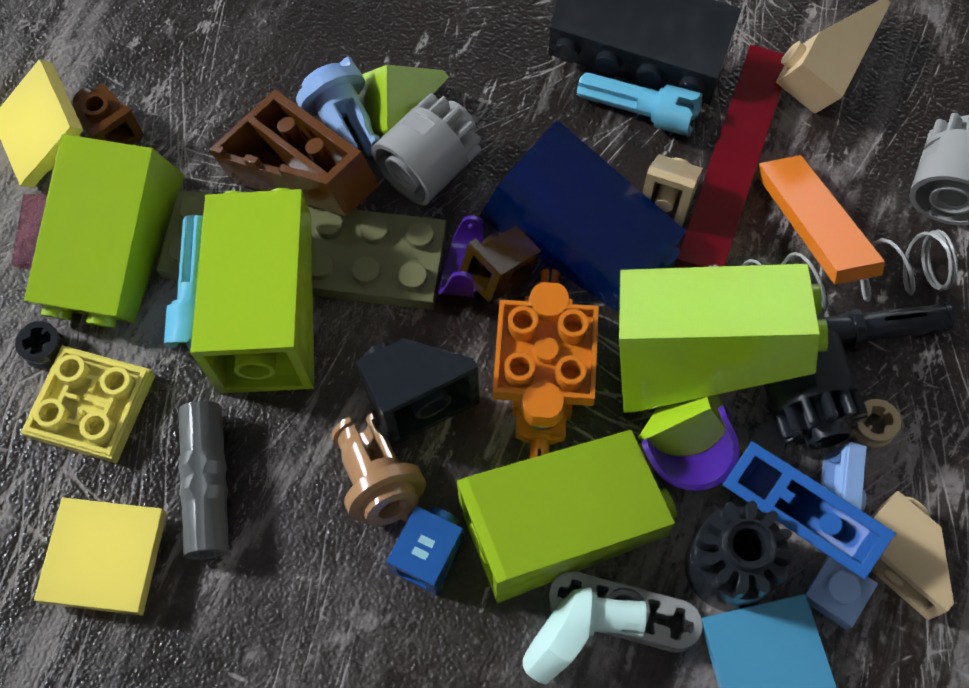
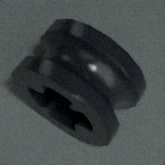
(30, 337)

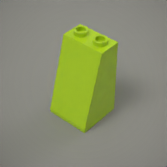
(101, 230)
(255, 292)
(715, 330)
(563, 512)

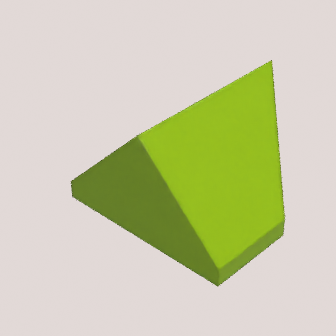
(395, 91)
(687, 427)

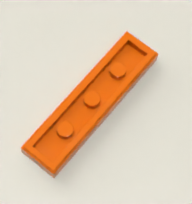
(820, 220)

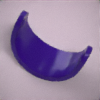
(452, 280)
(699, 470)

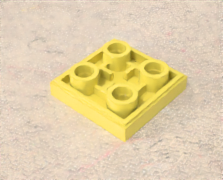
(34, 123)
(88, 404)
(101, 556)

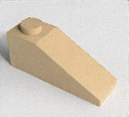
(825, 64)

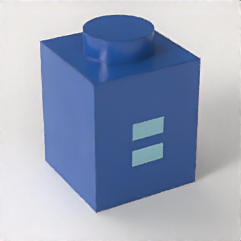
(426, 548)

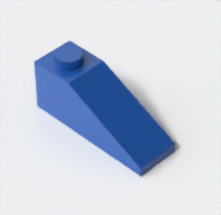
(810, 510)

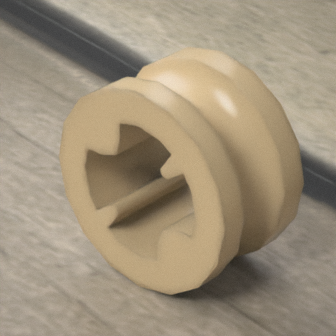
(886, 412)

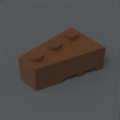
(293, 150)

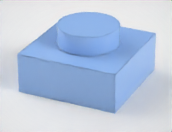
(839, 593)

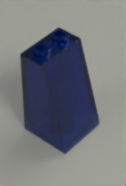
(582, 215)

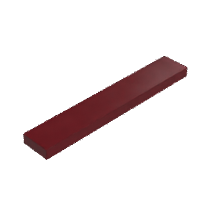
(733, 161)

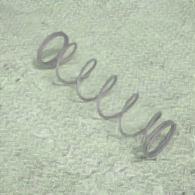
(939, 235)

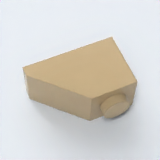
(672, 185)
(916, 556)

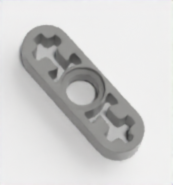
(666, 606)

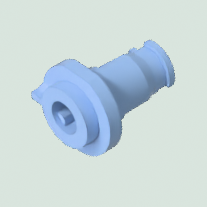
(332, 95)

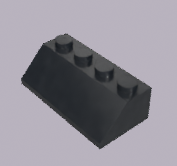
(647, 40)

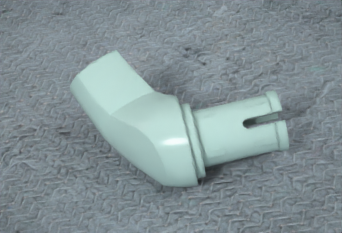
(572, 625)

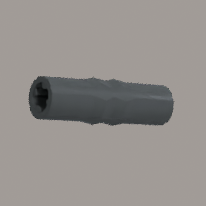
(203, 481)

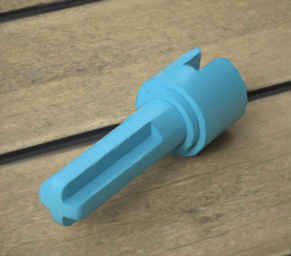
(669, 107)
(181, 311)

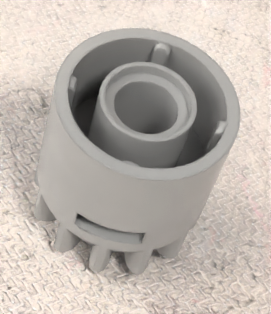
(427, 148)
(942, 175)

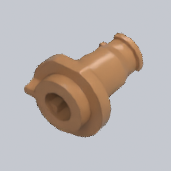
(381, 485)

